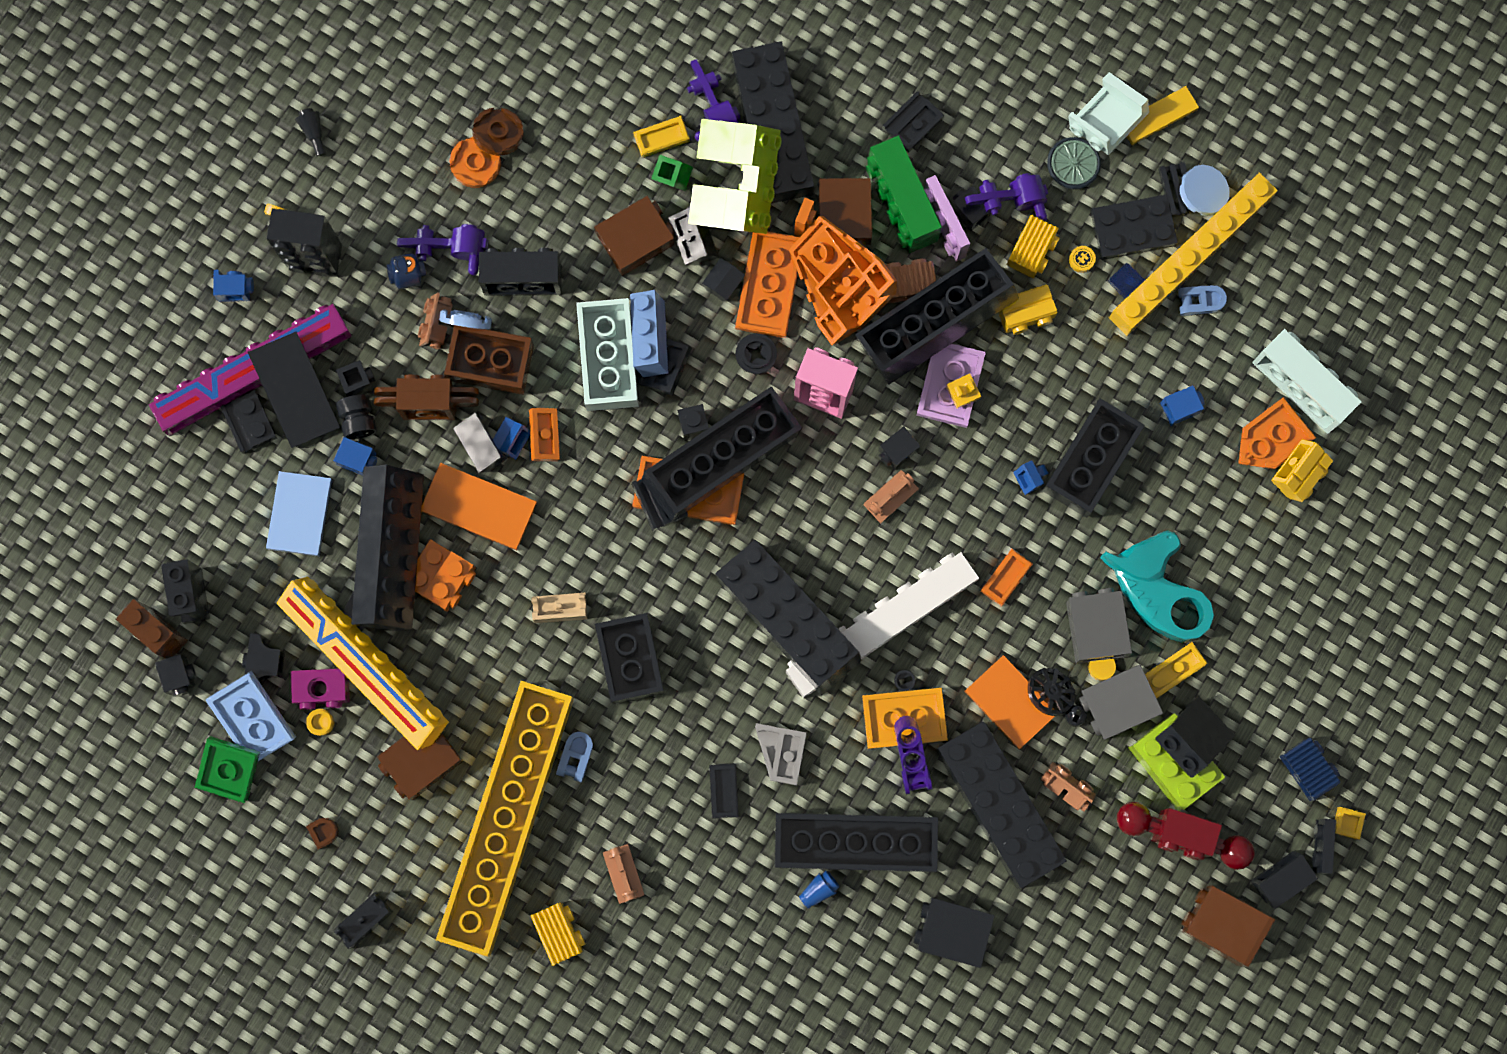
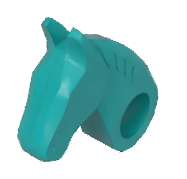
(1149, 594)

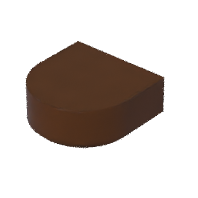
(323, 832)

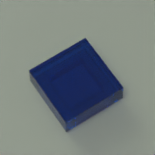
(1126, 280)

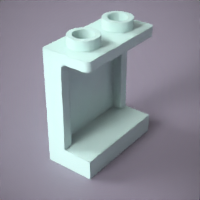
(1109, 115)

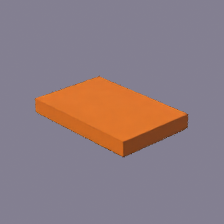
(1005, 700)

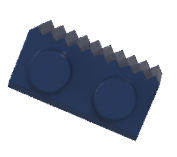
(1310, 768)

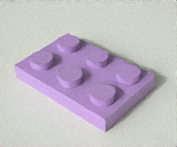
(956, 239)
(944, 368)

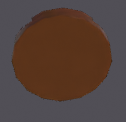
(497, 131)

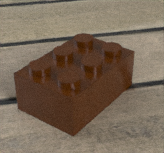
(489, 359)

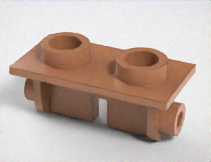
(430, 330)
(891, 496)
(1061, 779)
(623, 873)

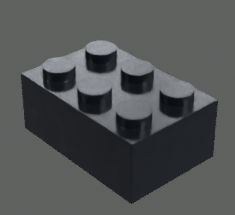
(520, 272)
(629, 658)

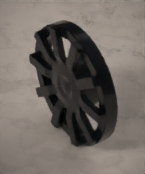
(1051, 691)

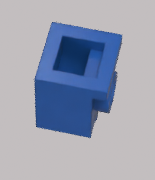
(232, 287)

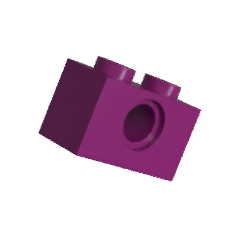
(304, 684)

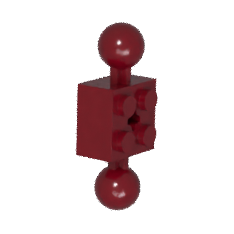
(1187, 833)

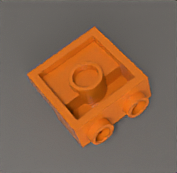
(442, 575)

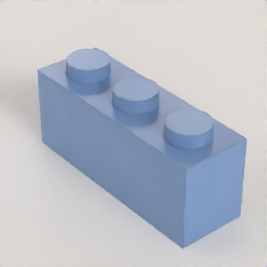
(649, 333)

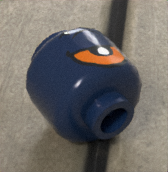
(405, 271)

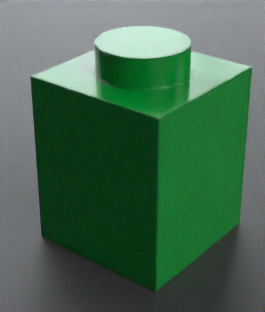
(672, 172)

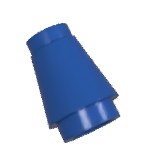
(819, 889)

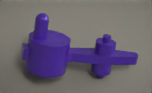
(705, 84)
(1025, 191)
(464, 244)

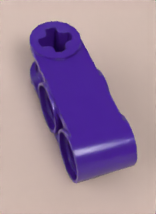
(914, 771)

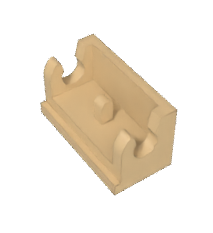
(559, 608)

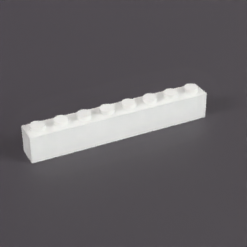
(901, 611)

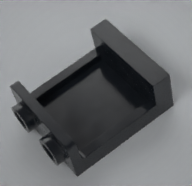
(185, 591)
(1195, 737)
(953, 932)

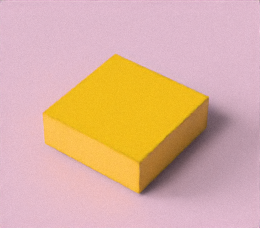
(1349, 823)

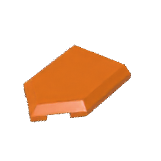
(1272, 436)

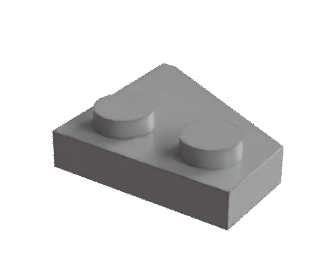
(781, 752)

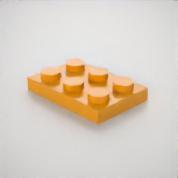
(885, 709)

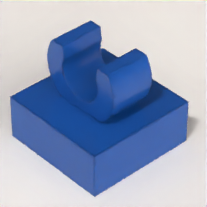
(1030, 477)

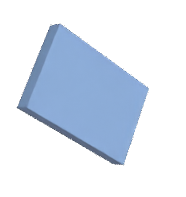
(299, 513)
(250, 716)

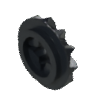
(754, 342)

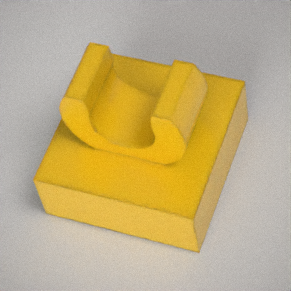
(963, 391)

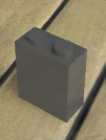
(1098, 626)
(1120, 702)

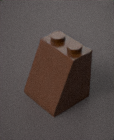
(1227, 926)

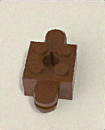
(426, 397)

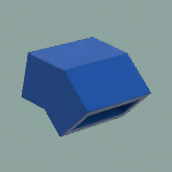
(511, 438)

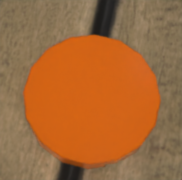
(472, 165)

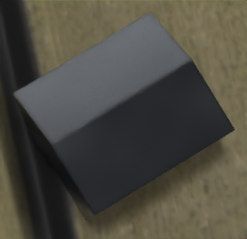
(722, 280)

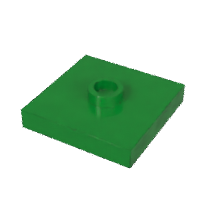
(227, 769)

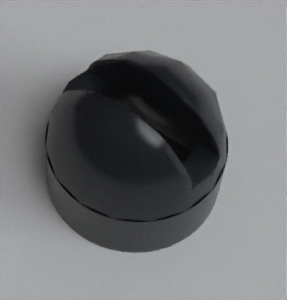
(908, 685)
(1069, 715)

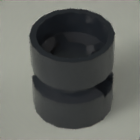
(355, 413)

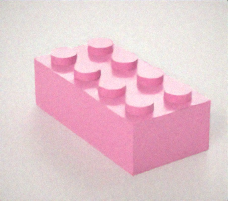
(825, 382)

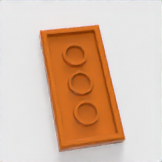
(768, 285)
(478, 506)
(718, 507)

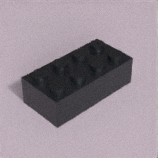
(304, 242)
(1093, 458)

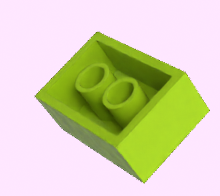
(1168, 775)

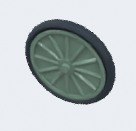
(1074, 163)

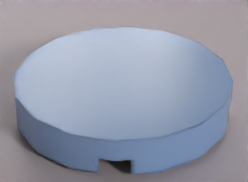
(1204, 190)
(465, 319)

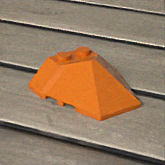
(841, 278)

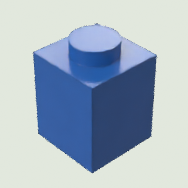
(1182, 405)
(355, 456)

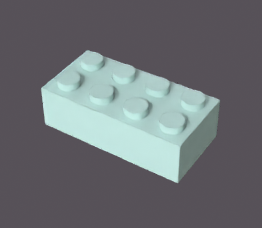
(607, 354)
(1307, 381)

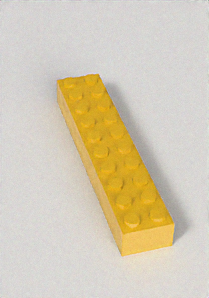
(505, 819)

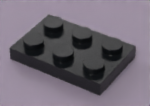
(1133, 227)

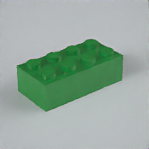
(903, 194)

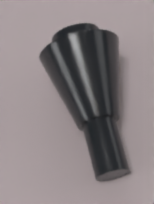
(310, 124)

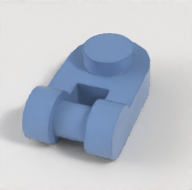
(1210, 300)
(580, 747)

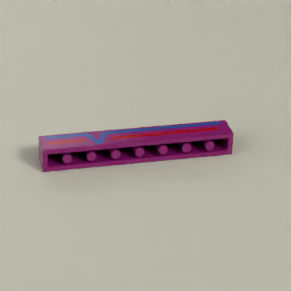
(237, 374)

